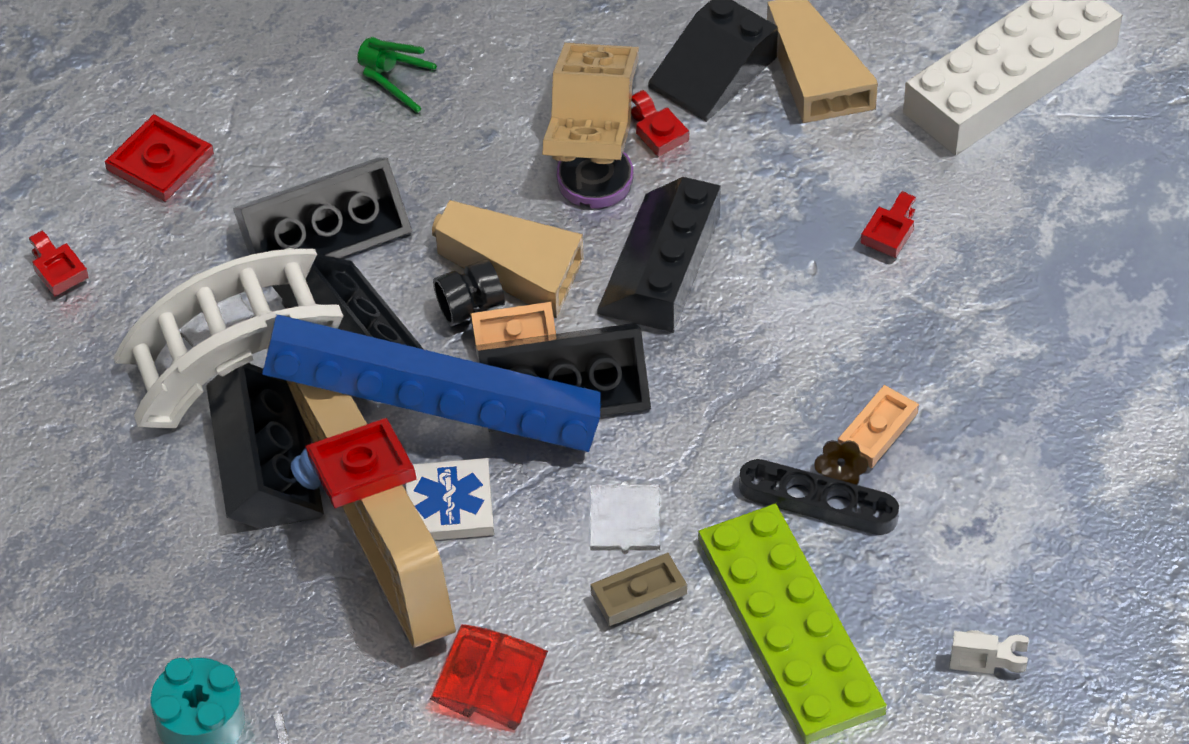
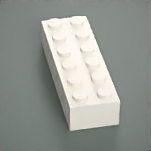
(1008, 68)

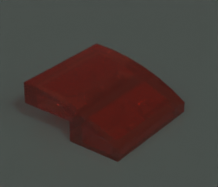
(489, 675)

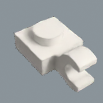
(982, 652)

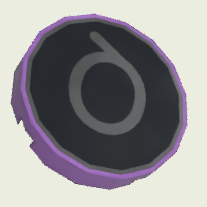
(593, 182)

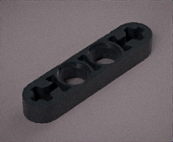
(815, 503)

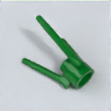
(381, 56)

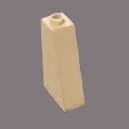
(818, 64)
(529, 257)

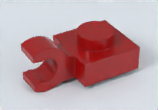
(660, 129)
(890, 229)
(56, 267)

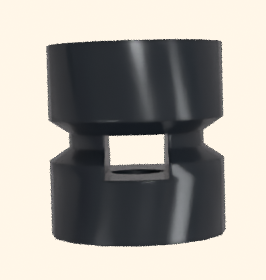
(456, 297)

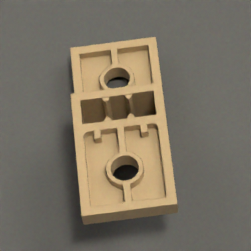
(591, 102)

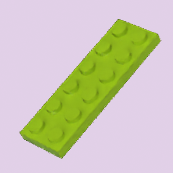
(791, 624)

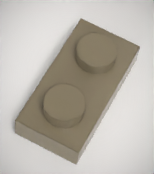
(638, 589)

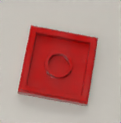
(159, 157)
(361, 462)

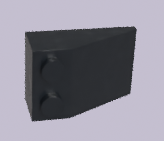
(716, 57)

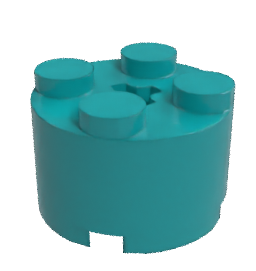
(197, 703)

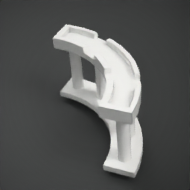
(227, 348)

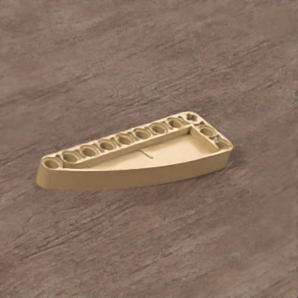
(387, 529)

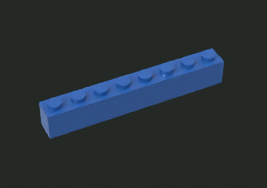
(432, 383)

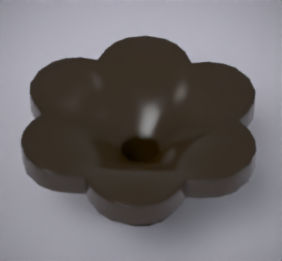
(848, 470)

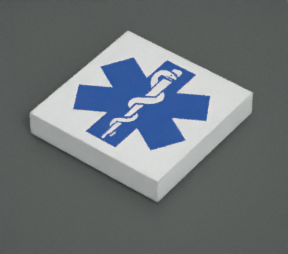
(453, 498)

